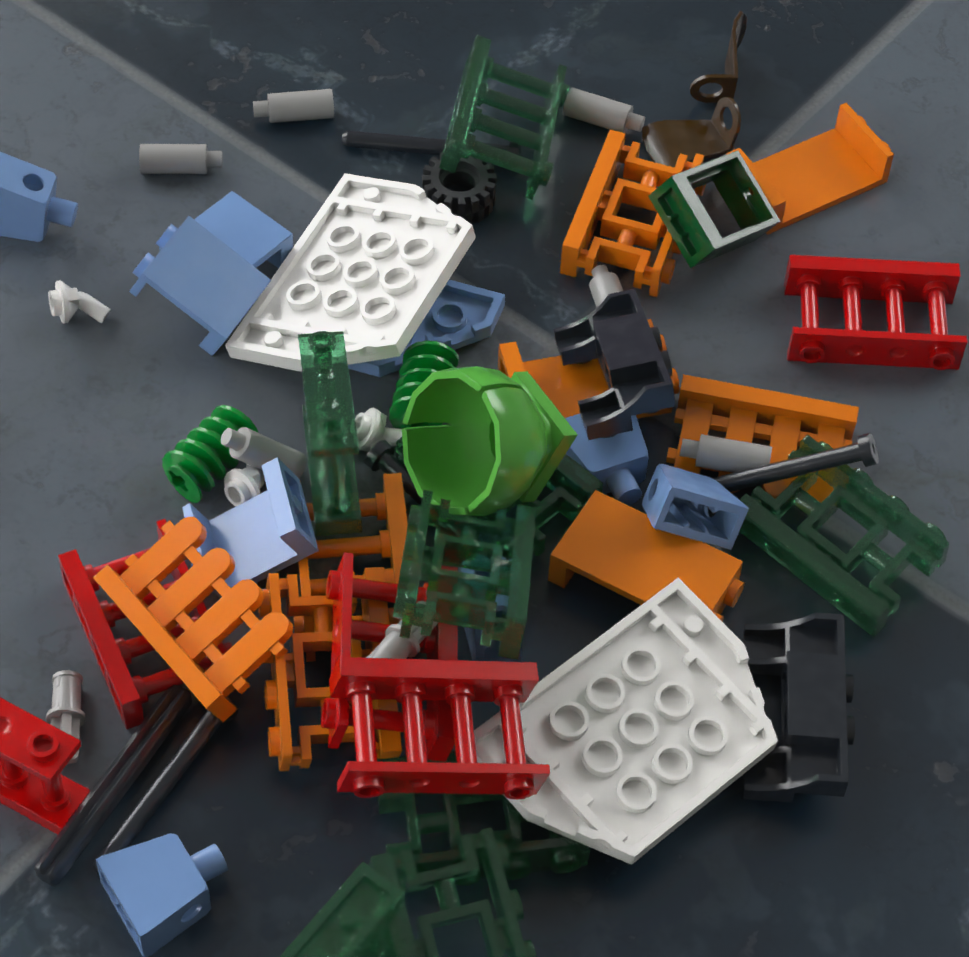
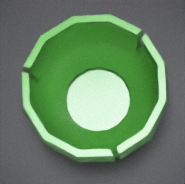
(496, 443)

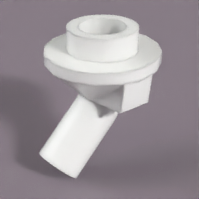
(66, 300)
(372, 429)
(243, 484)

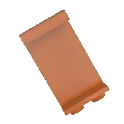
(823, 169)
(566, 383)
(637, 561)

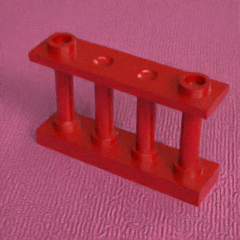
(874, 280)
(440, 645)
(115, 654)
(458, 685)
(32, 766)

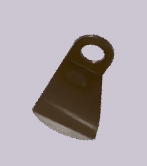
(729, 80)
(669, 138)

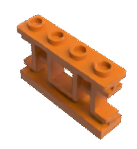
(603, 205)
(290, 670)

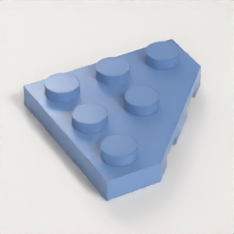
(456, 319)

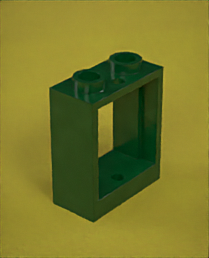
(689, 220)

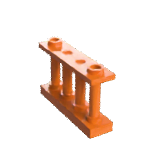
(389, 543)

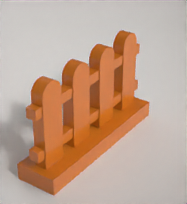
(760, 414)
(211, 628)

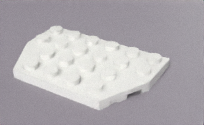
(359, 268)
(639, 727)

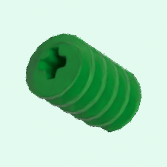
(418, 364)
(202, 455)

